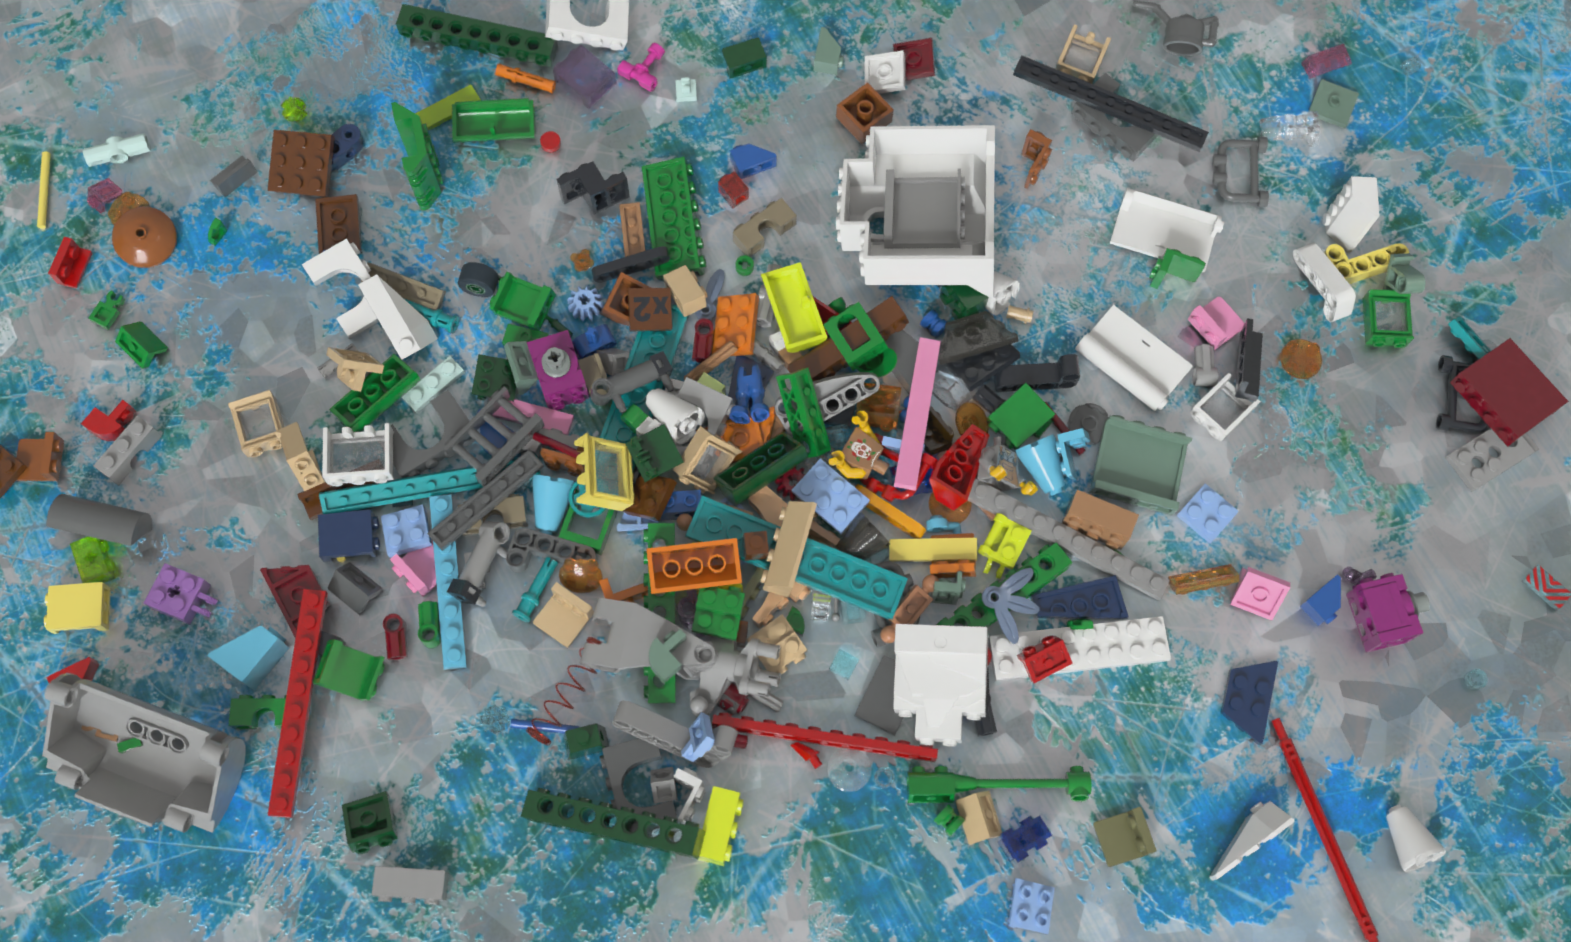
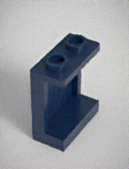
(348, 534)

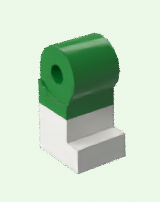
(638, 421)

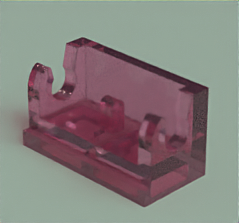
(1326, 61)

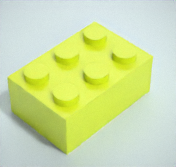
(720, 825)

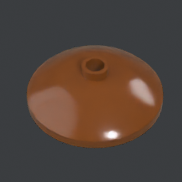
(152, 247)

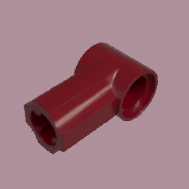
(702, 342)
(395, 639)

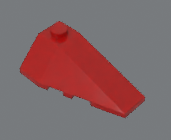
(957, 468)

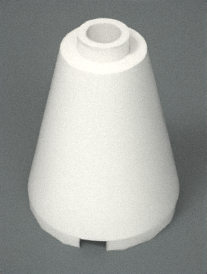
(1003, 289)
(677, 414)
(1412, 839)

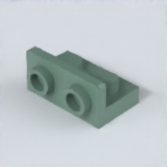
(947, 592)

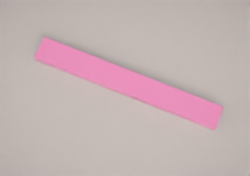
(917, 414)

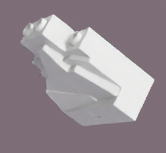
(940, 678)

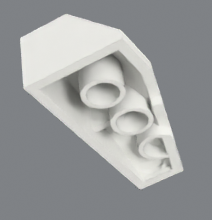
(400, 321)

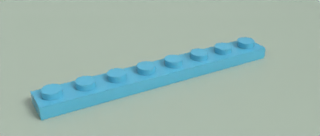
(449, 607)

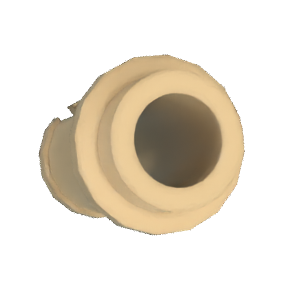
(1020, 314)

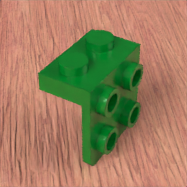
(1176, 264)

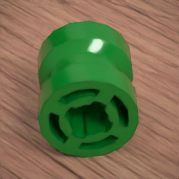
(949, 820)

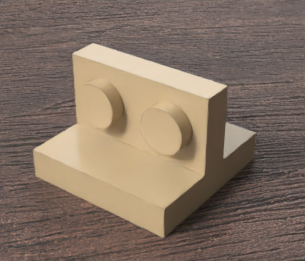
(353, 366)

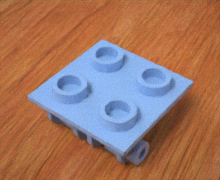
(1031, 906)

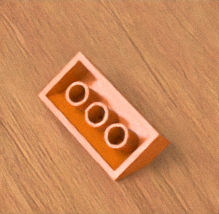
(694, 566)

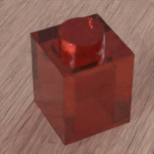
(733, 189)

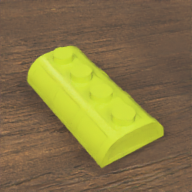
(794, 308)

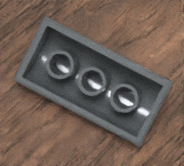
(98, 519)

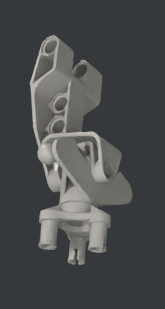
(713, 661)

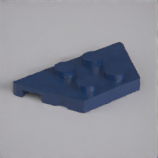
(1249, 698)

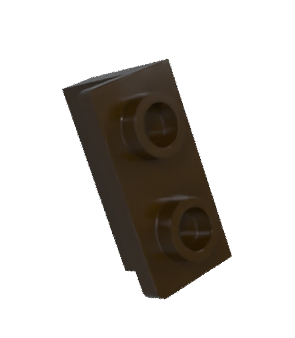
(937, 435)

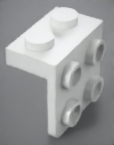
(689, 779)

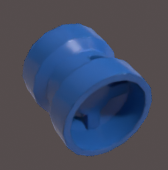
(933, 323)

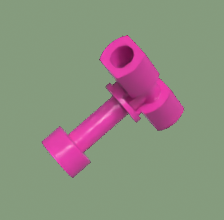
(640, 71)

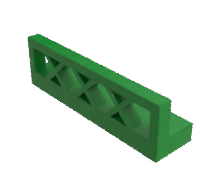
(807, 413)

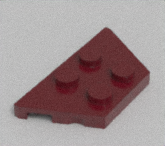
(287, 588)

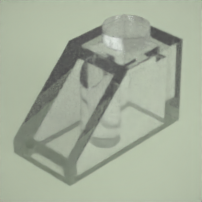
(950, 390)

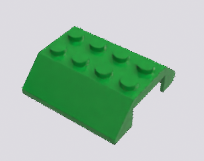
(422, 161)

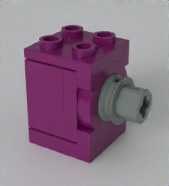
(558, 370)
(1386, 611)

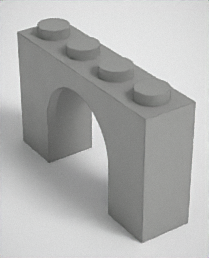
(713, 403)

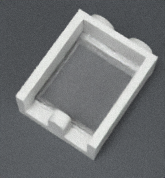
(1222, 410)

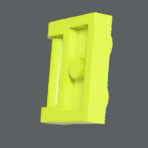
(1011, 544)

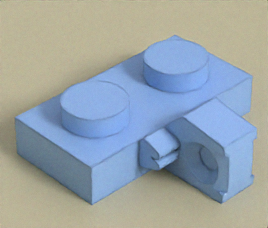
(701, 738)

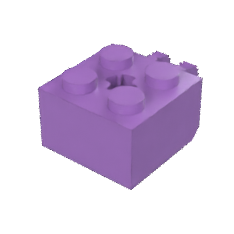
(184, 606)

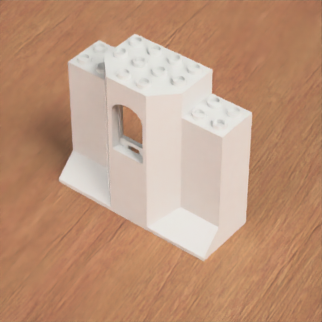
(915, 154)

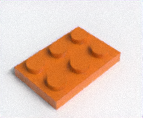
(736, 322)

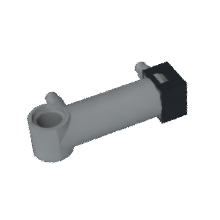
(467, 586)

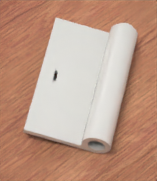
(1134, 358)

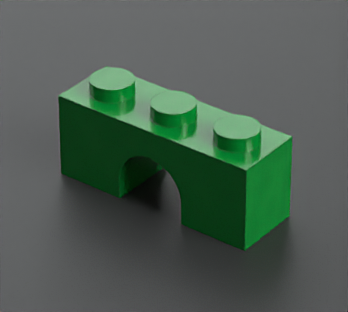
(247, 710)

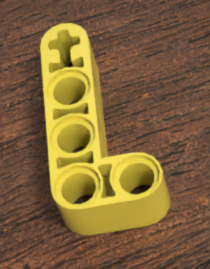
(1366, 262)

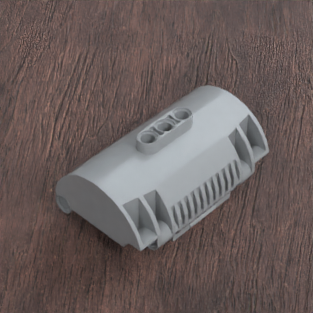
(176, 777)

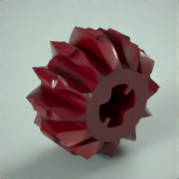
(783, 482)

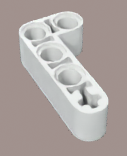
(1327, 280)

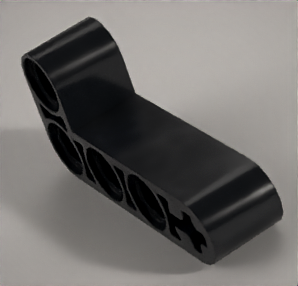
(1040, 376)

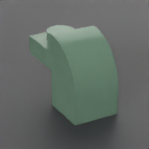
(660, 657)

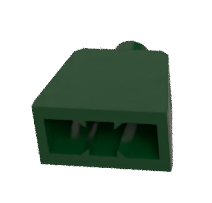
(585, 740)

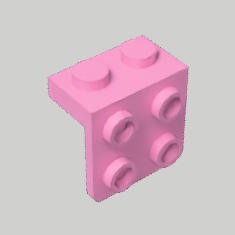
(1216, 322)
(418, 569)

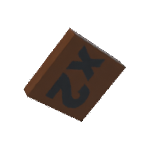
(649, 309)

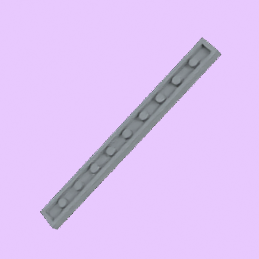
(1069, 540)

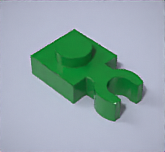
(107, 313)

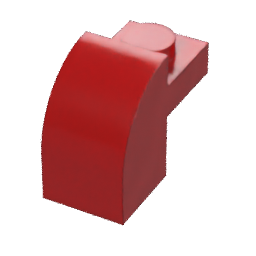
(109, 427)

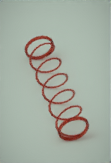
(534, 731)

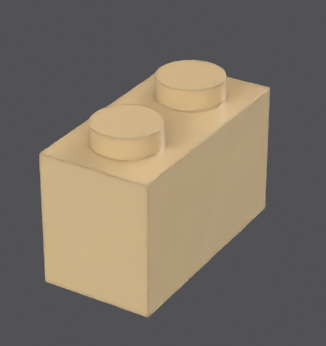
(685, 290)

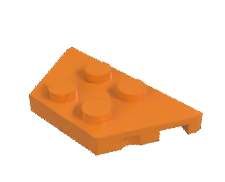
(748, 436)

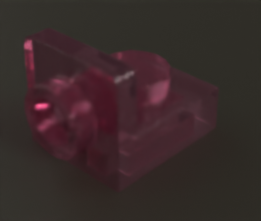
(102, 193)

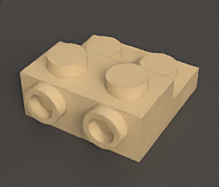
(791, 647)

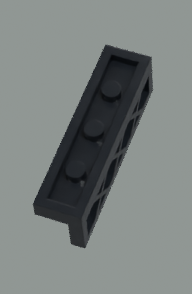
(1249, 363)

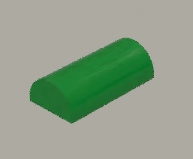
(377, 394)

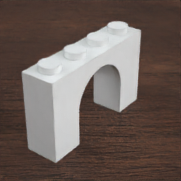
(611, 34)
(344, 259)

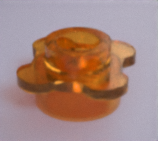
(586, 264)

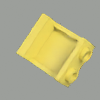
(77, 607)

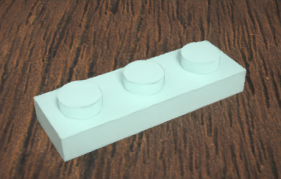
(433, 384)

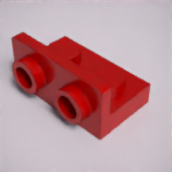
(69, 263)
(1045, 658)

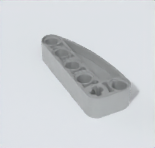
(834, 388)

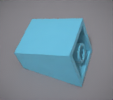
(251, 655)

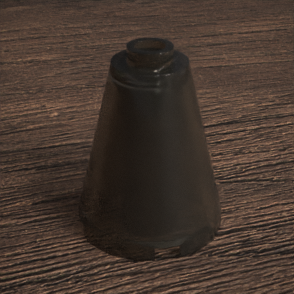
(862, 539)

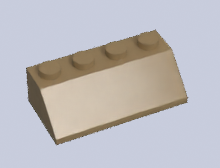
(789, 547)

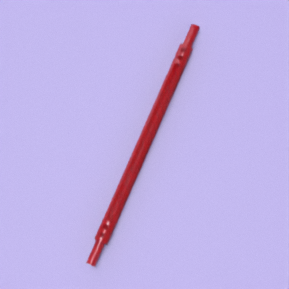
(1326, 833)

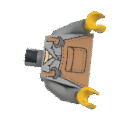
(1000, 469)

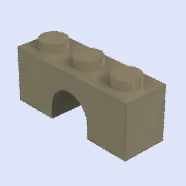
(775, 216)
(511, 509)

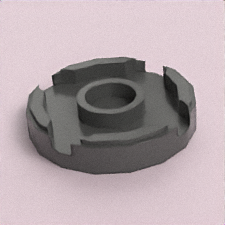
(1090, 418)

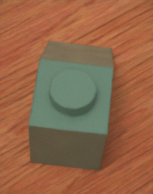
(828, 54)

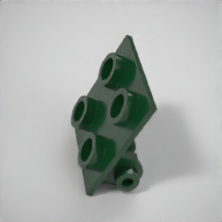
(493, 375)
(654, 452)

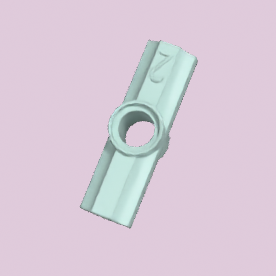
(116, 150)

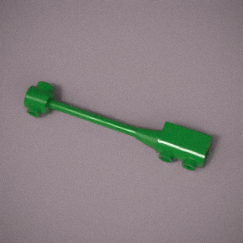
(942, 785)

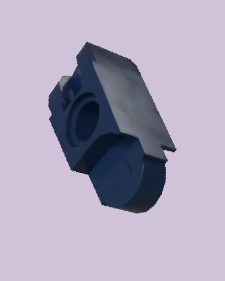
(348, 143)

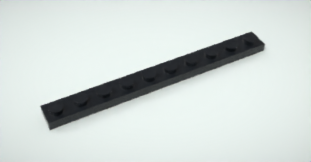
(1110, 103)

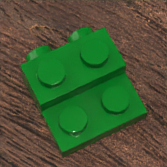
(719, 612)

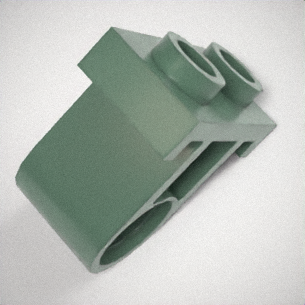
(1402, 276)

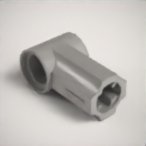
(1204, 372)

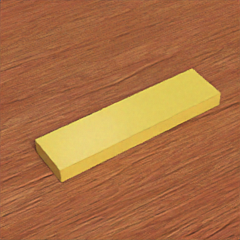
(932, 549)

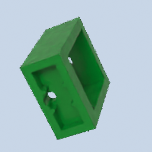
(597, 545)

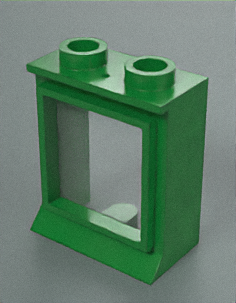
(1387, 318)

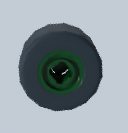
(478, 279)

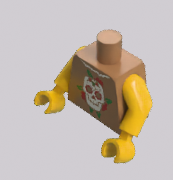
(860, 452)

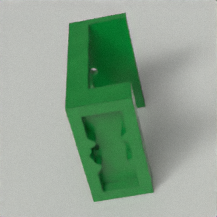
(863, 353)

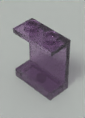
(585, 75)

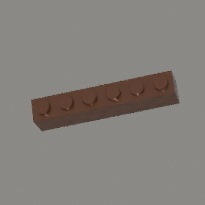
(827, 359)

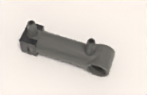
(656, 368)

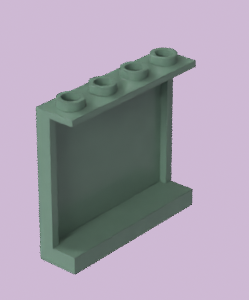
(1139, 464)

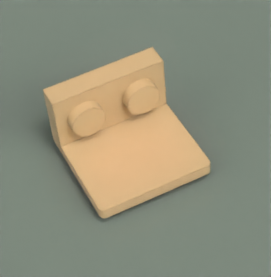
(563, 615)

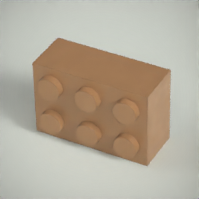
(1100, 520)

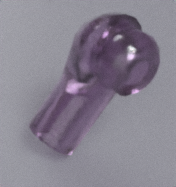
(1354, 576)

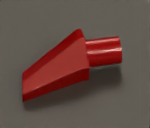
(807, 753)

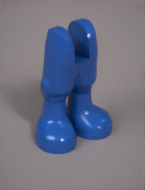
(749, 387)

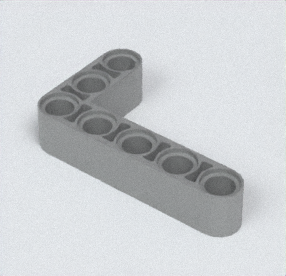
(671, 735)

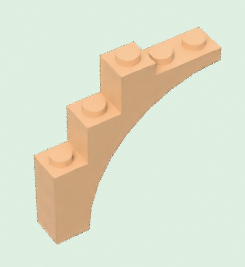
(769, 507)

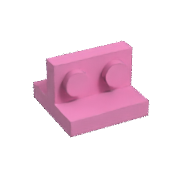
(1259, 592)

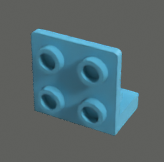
(1075, 438)

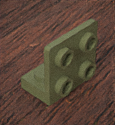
(1124, 837)

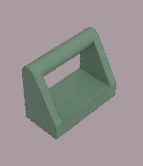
(521, 365)

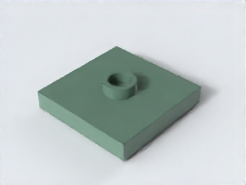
(1333, 103)

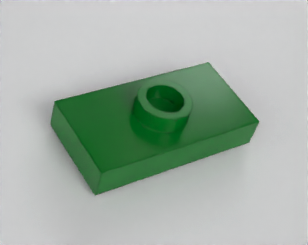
(516, 334)

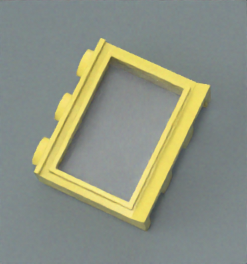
(606, 473)

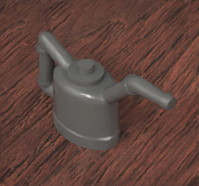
(1183, 33)

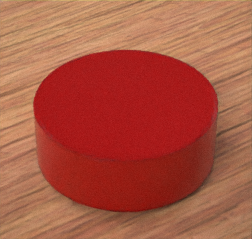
(550, 141)

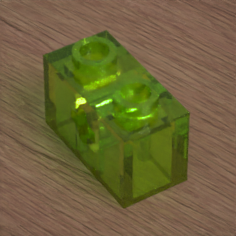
(93, 560)

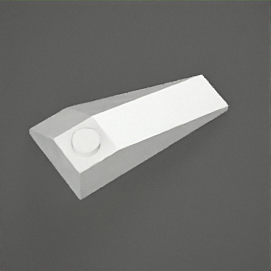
(1260, 826)

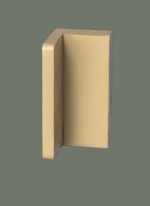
(979, 816)

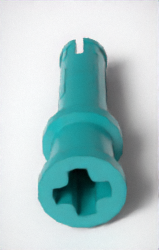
(437, 317)
(531, 597)

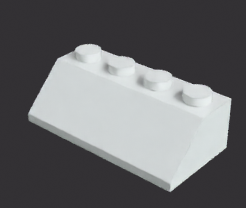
(1352, 212)

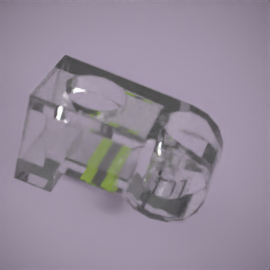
(820, 606)

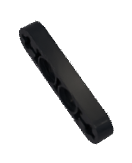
(631, 264)

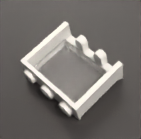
(358, 456)

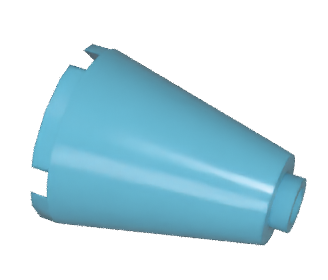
(1043, 464)
(550, 501)

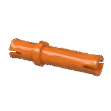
(529, 79)

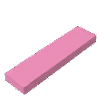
(550, 417)

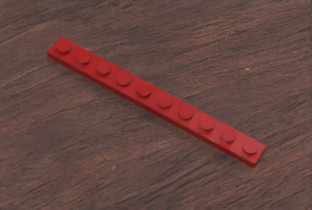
(297, 704)
(834, 738)

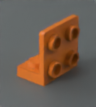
(949, 569)

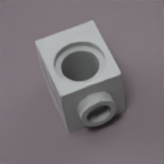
(663, 785)

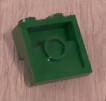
(369, 823)

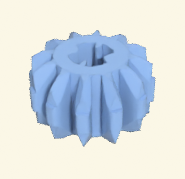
(585, 295)

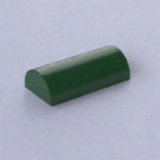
(760, 468)

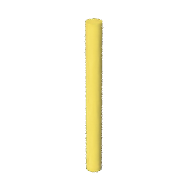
(43, 190)

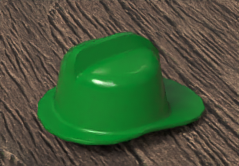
(881, 364)

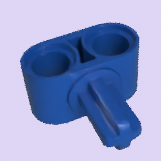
(593, 340)

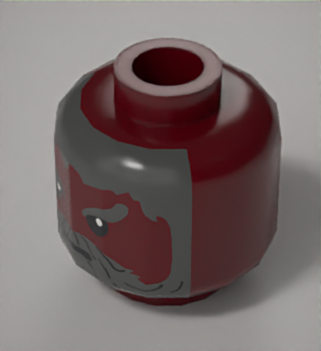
(732, 701)

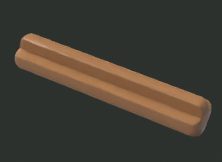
(712, 361)

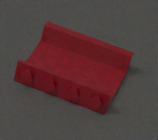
(1508, 391)

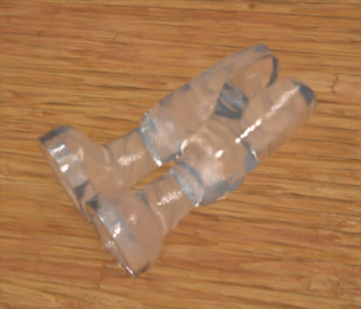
(1283, 127)

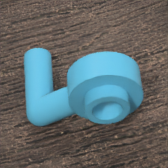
(939, 524)

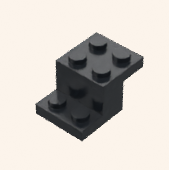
(590, 184)

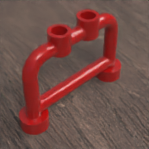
(890, 492)

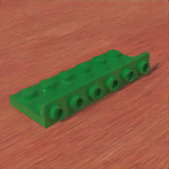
(673, 214)

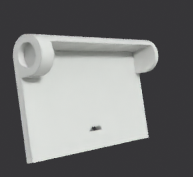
(1154, 224)

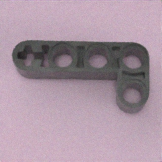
(532, 547)

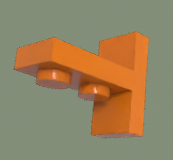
(628, 595)

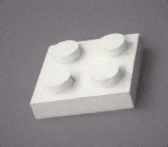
(886, 71)

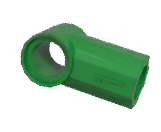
(429, 622)

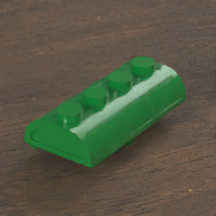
(493, 120)

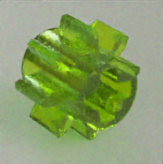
(294, 109)

